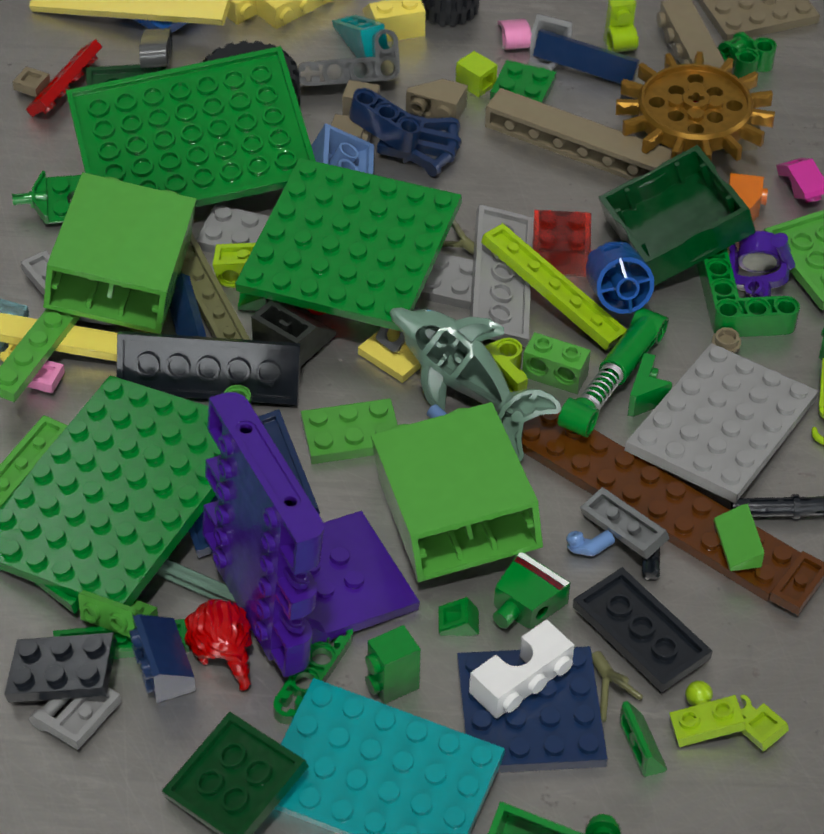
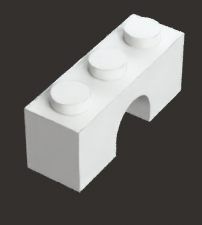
(504, 686)

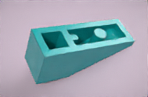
(358, 34)

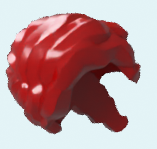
(222, 632)

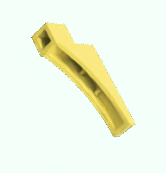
(274, 12)

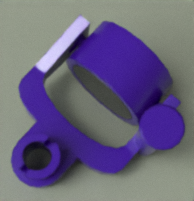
(762, 254)

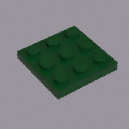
(235, 778)

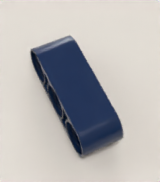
(385, 120)

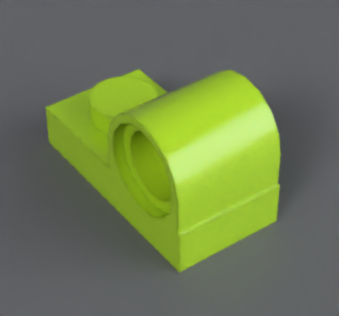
(619, 29)
(229, 261)
(508, 356)

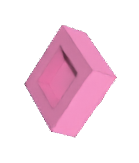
(48, 377)

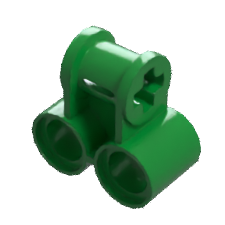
(749, 54)

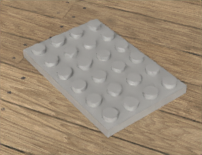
(722, 422)

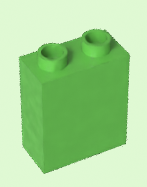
(119, 253)
(457, 491)

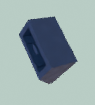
(161, 657)

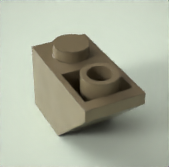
(437, 99)

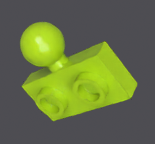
(705, 717)

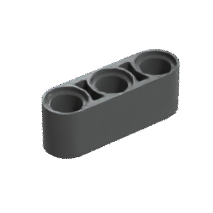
(155, 48)

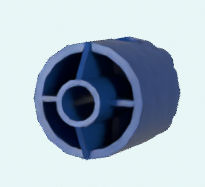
(619, 277)

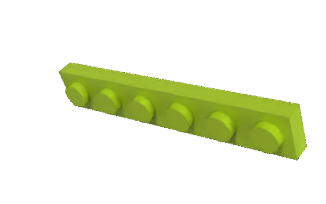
(554, 286)

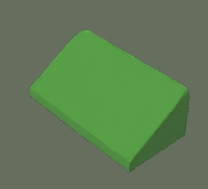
(739, 539)

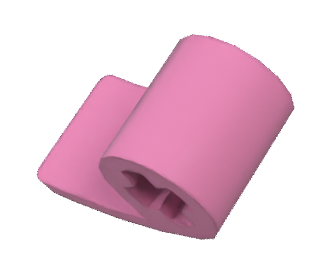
(515, 34)

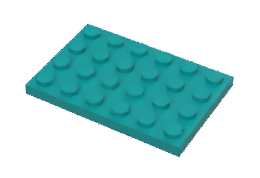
(384, 768)

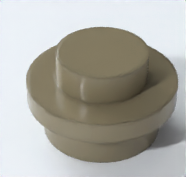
(728, 339)

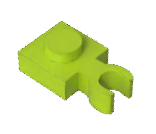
(762, 724)

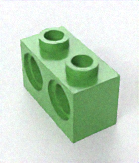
(556, 363)

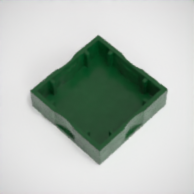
(677, 214)

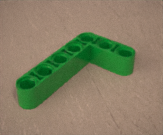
(746, 315)

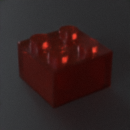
(563, 240)

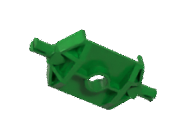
(49, 197)

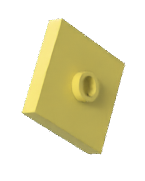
(398, 365)

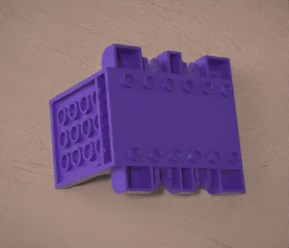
(278, 556)

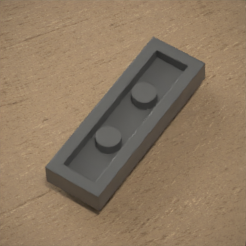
(624, 523)

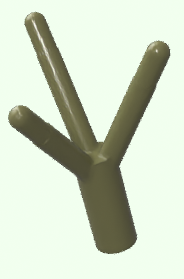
(465, 242)
(609, 675)

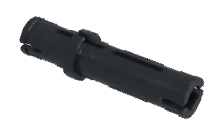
(784, 506)

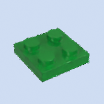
(525, 80)

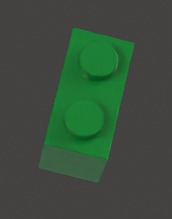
(393, 665)

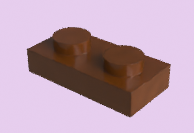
(799, 583)

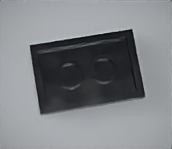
(61, 667)

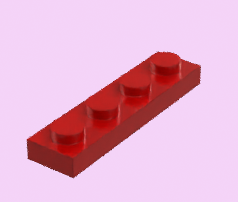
(59, 84)

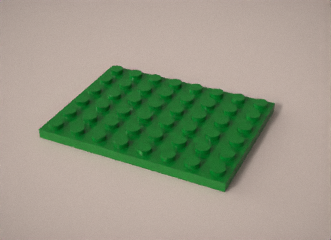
(196, 128)
(111, 494)

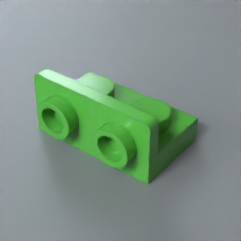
(110, 613)

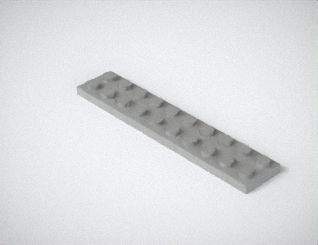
(447, 283)

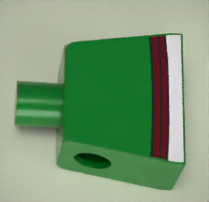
(528, 593)

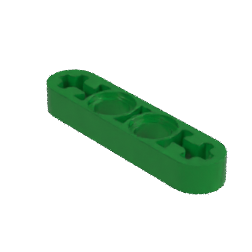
(314, 670)

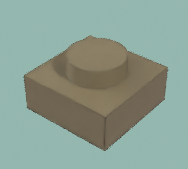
(31, 81)

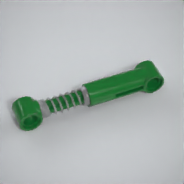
(645, 330)

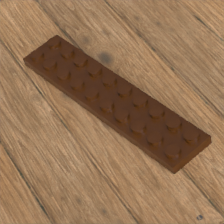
(653, 492)

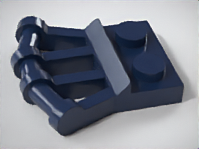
(432, 132)

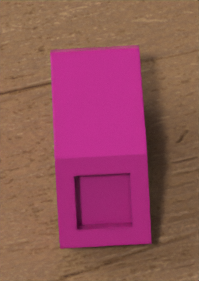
(805, 178)

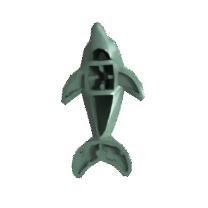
(456, 358)

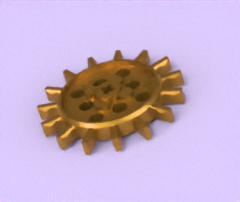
(695, 107)

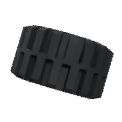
(450, 11)

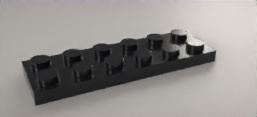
(210, 365)

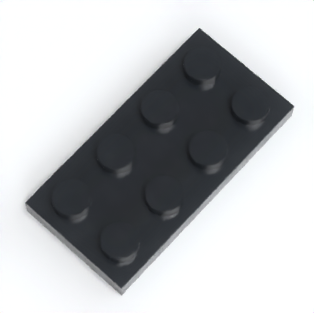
(642, 629)

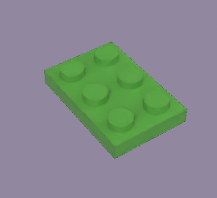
(346, 429)

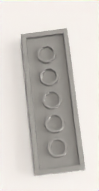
(496, 288)

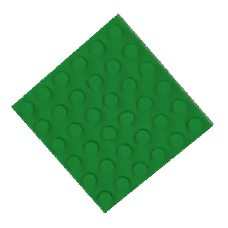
(349, 243)

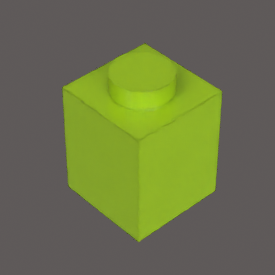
(477, 73)

